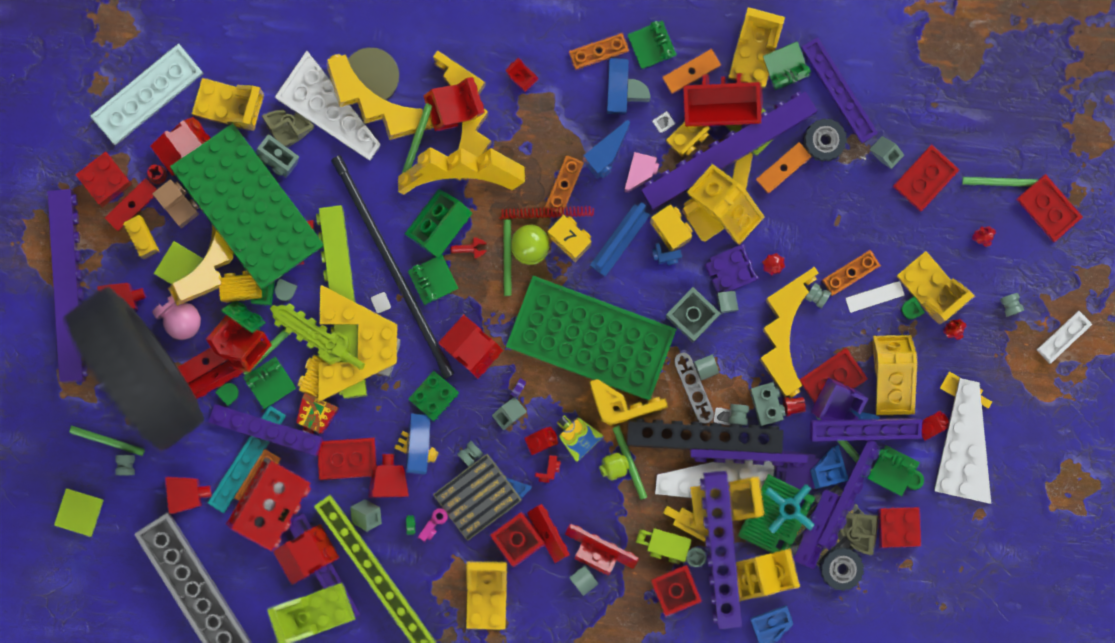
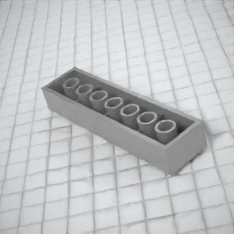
(190, 582)

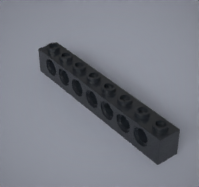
(636, 439)

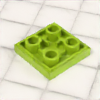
(177, 263)
(79, 512)

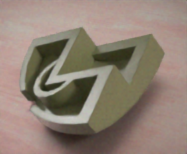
(287, 127)
(861, 531)

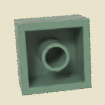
(692, 314)

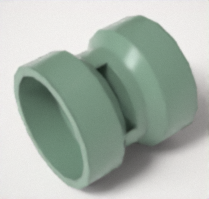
(817, 295)
(1012, 304)
(738, 414)
(470, 453)
(124, 465)
(696, 557)

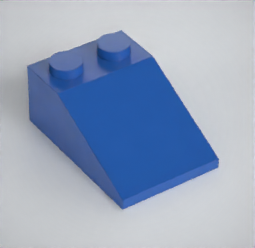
(602, 156)

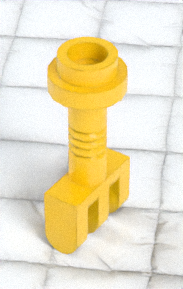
(432, 453)

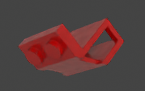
(454, 104)
(179, 142)
(238, 344)
(470, 346)
(306, 554)

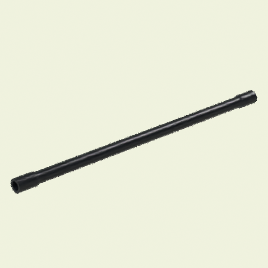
(343, 172)

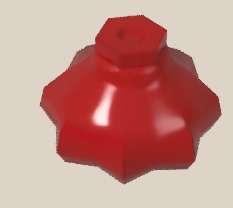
(984, 236)
(773, 264)
(955, 329)

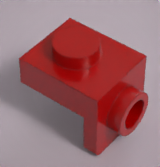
(521, 74)
(934, 425)
(541, 440)
(553, 466)

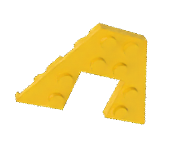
(375, 343)

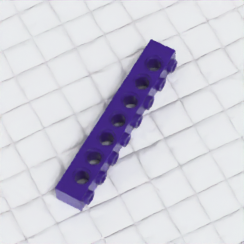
(731, 617)

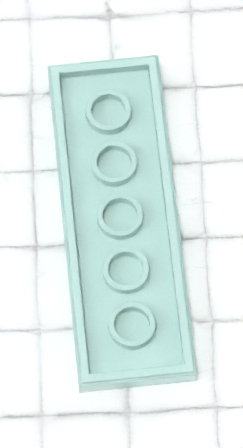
(146, 94)

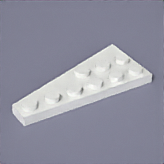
(313, 96)
(964, 457)
(679, 481)

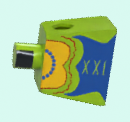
(578, 437)

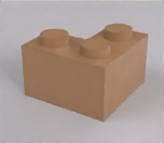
(175, 203)

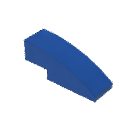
(617, 86)
(418, 443)

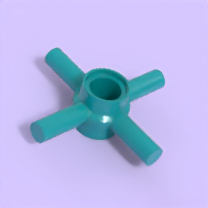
(783, 514)

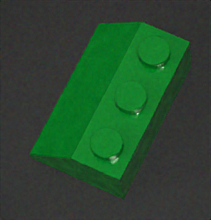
(438, 223)

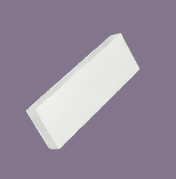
(1064, 337)

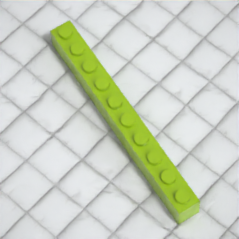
(340, 278)
(373, 571)

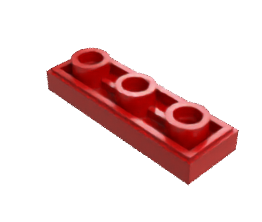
(122, 212)
(195, 367)
(214, 379)
(548, 532)

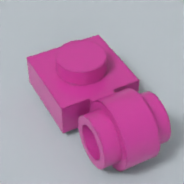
(429, 531)

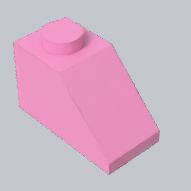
(641, 170)

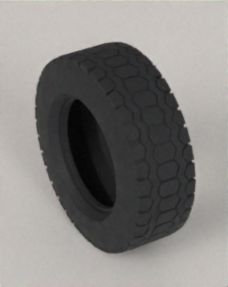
(133, 369)

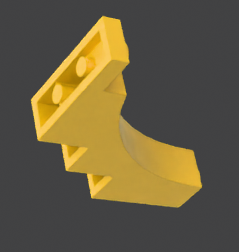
(349, 90)
(471, 139)
(784, 305)

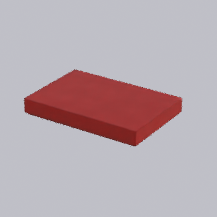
(926, 178)
(1049, 208)
(839, 368)
(346, 458)

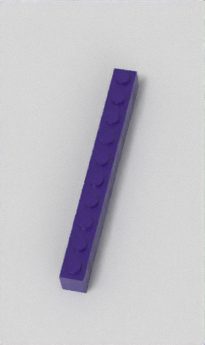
(729, 150)
(66, 279)

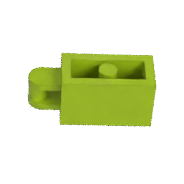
(665, 545)

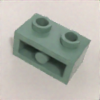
(277, 156)
(767, 404)

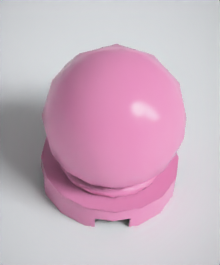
(179, 321)

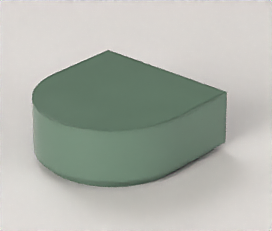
(285, 290)

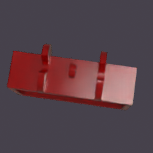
(723, 103)

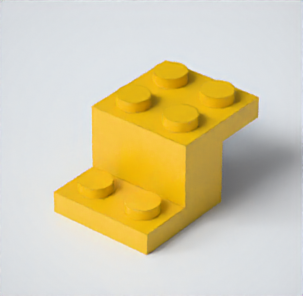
(766, 575)

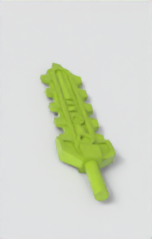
(331, 346)

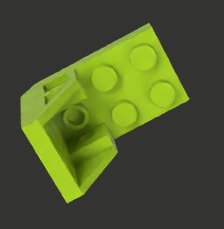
(311, 614)

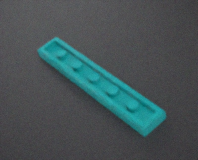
(242, 465)

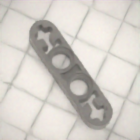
(696, 387)

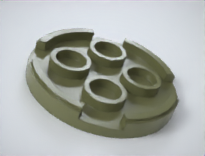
(376, 71)

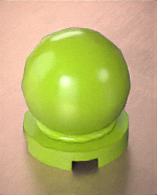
(530, 244)

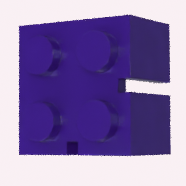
(836, 401)

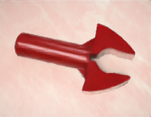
(470, 248)

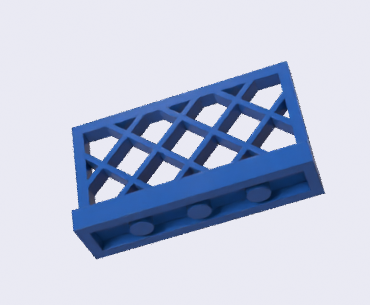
(620, 239)

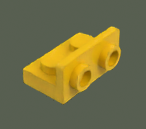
(686, 137)

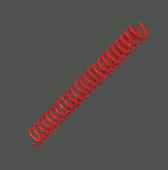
(547, 215)

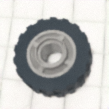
(836, 137)
(853, 571)

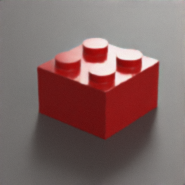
(104, 179)
(899, 527)
(518, 539)
(676, 590)

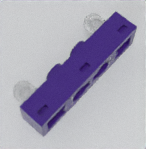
(810, 549)

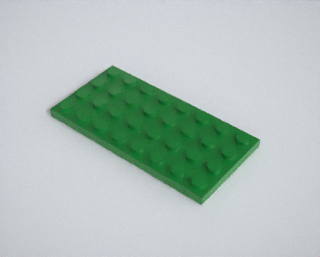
(247, 206)
(591, 338)

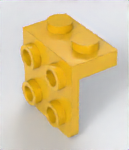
(701, 221)

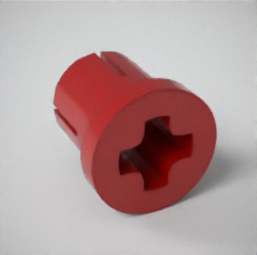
(157, 179)
(794, 405)

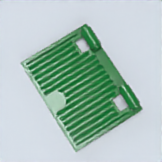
(756, 529)

